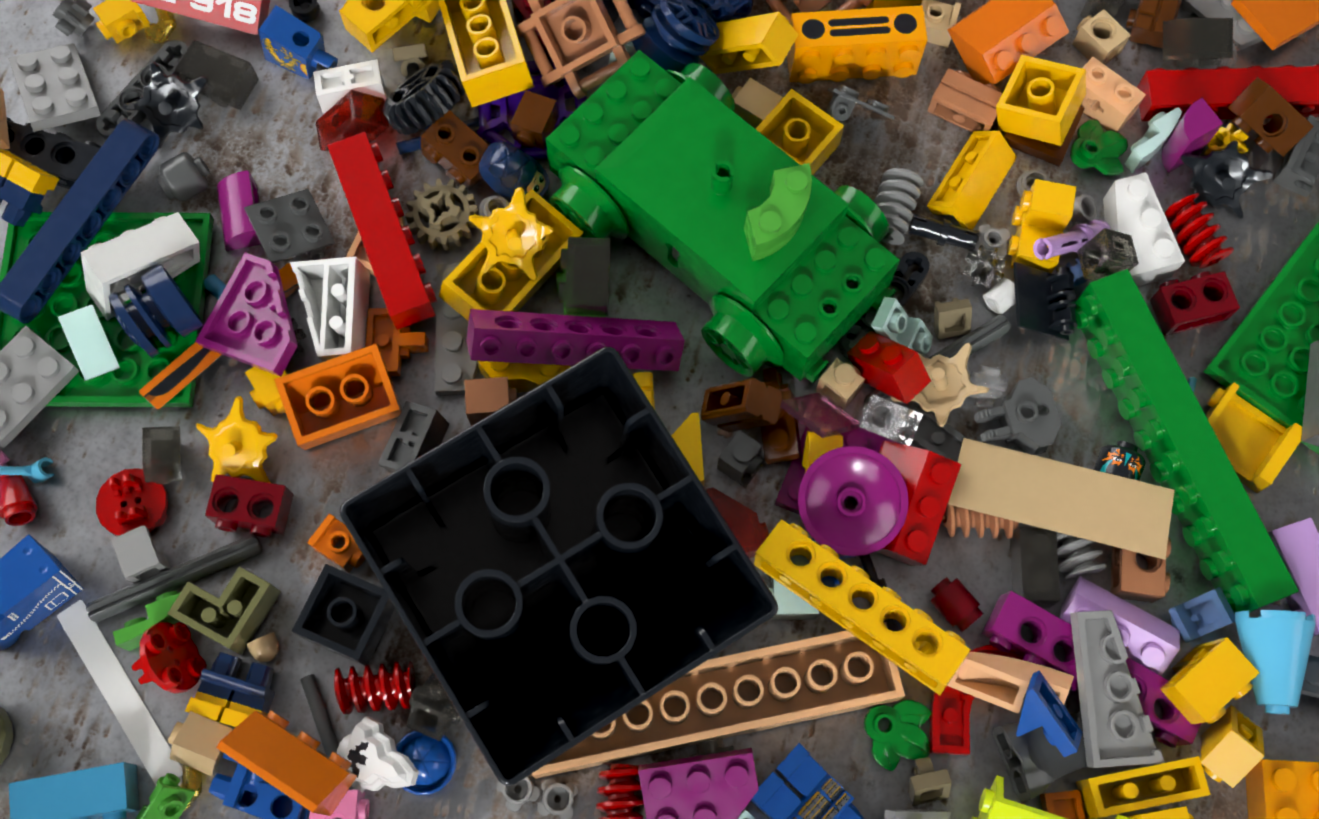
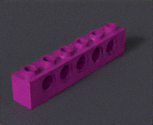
(571, 338)
(1047, 629)

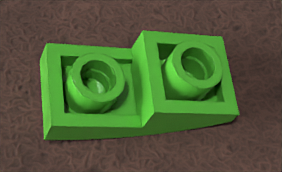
(130, 636)

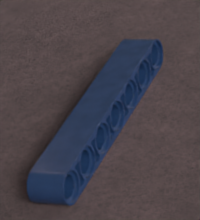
(76, 220)

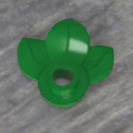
(1098, 149)
(903, 734)

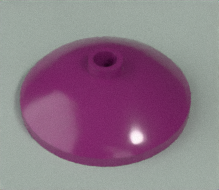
(871, 482)

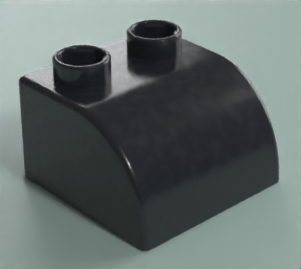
(558, 564)

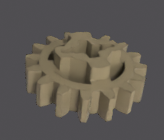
(434, 203)

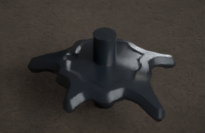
(170, 102)
(1223, 176)

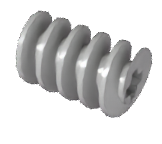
(897, 200)
(1078, 555)

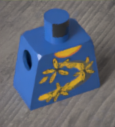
(294, 44)

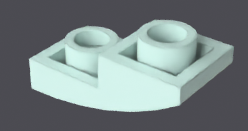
(1159, 129)
(896, 325)
(88, 342)

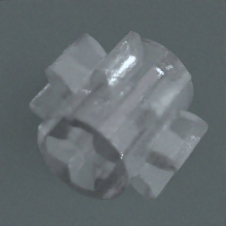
(997, 386)

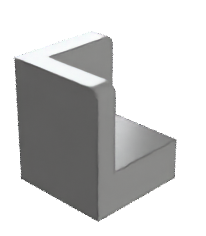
(138, 555)

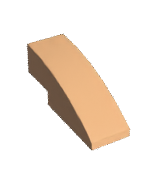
(1005, 679)

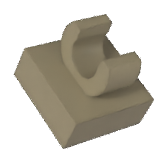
(410, 54)
(952, 318)
(928, 784)

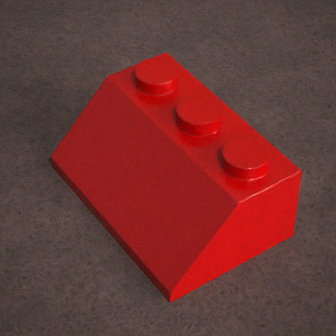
(929, 488)

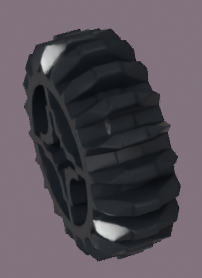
(424, 97)

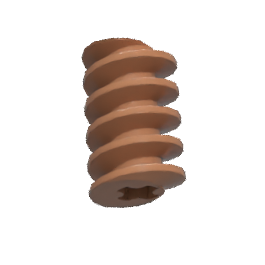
(968, 519)

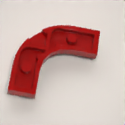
(952, 715)

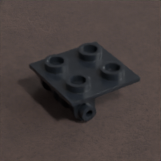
(1045, 301)

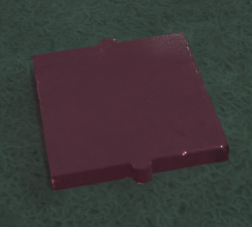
(820, 415)

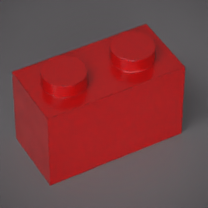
(889, 366)

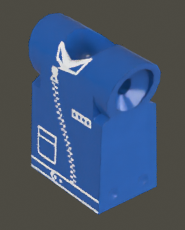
(31, 588)

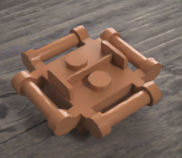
(576, 37)

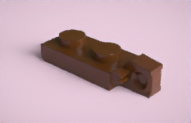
(781, 439)

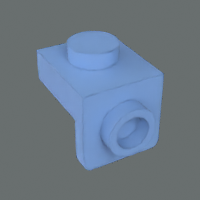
(1202, 615)

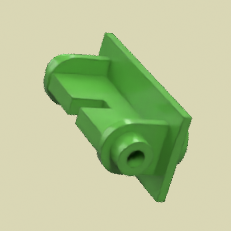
(167, 799)

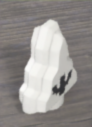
(376, 758)

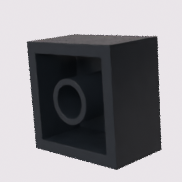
(345, 615)

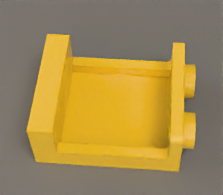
(1250, 438)

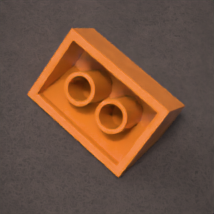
(1001, 32)
(338, 397)
(289, 761)

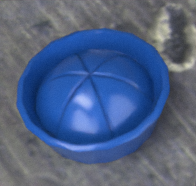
(431, 758)

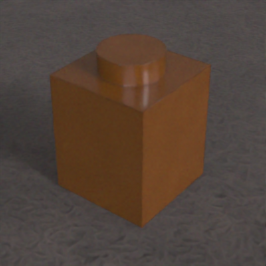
(534, 120)

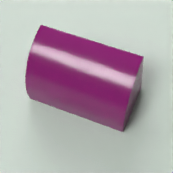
(1190, 134)
(233, 195)

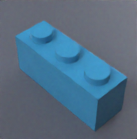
(80, 794)

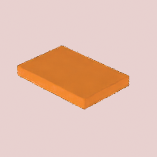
(1278, 19)

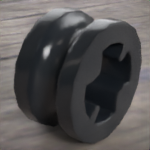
(305, 15)

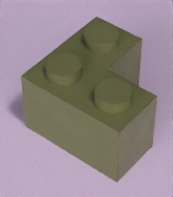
(233, 616)

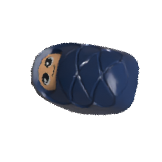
(508, 168)

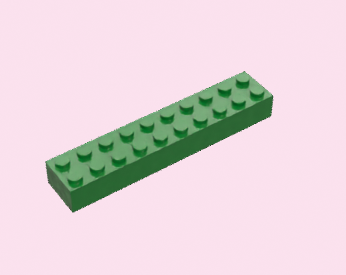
(1181, 445)

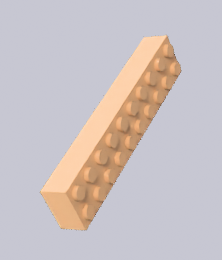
(742, 697)

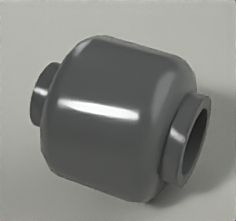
(183, 176)

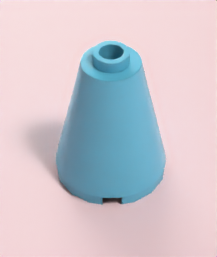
(1279, 649)

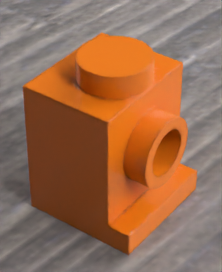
(328, 536)

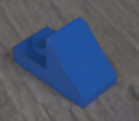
(1046, 710)

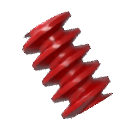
(1196, 233)
(374, 688)
(620, 792)

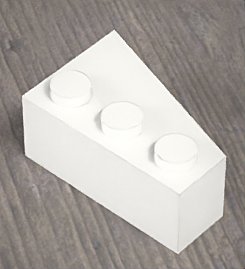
(1136, 211)
(135, 252)
(335, 302)

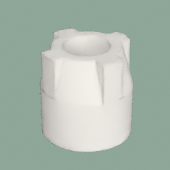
(1000, 296)

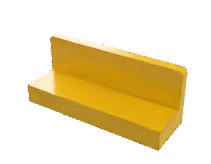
(973, 178)

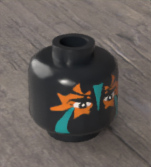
(1121, 460)

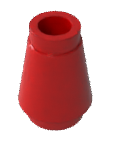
(16, 501)

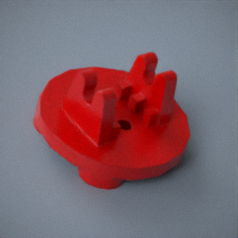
(129, 487)
(169, 658)

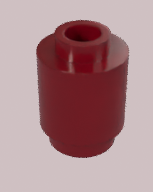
(956, 603)

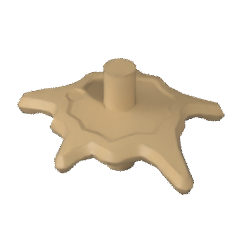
(948, 384)

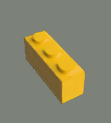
(751, 43)
(1143, 788)

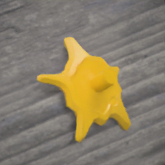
(512, 235)
(238, 445)

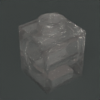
(902, 424)

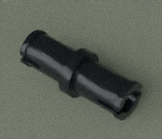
(943, 232)

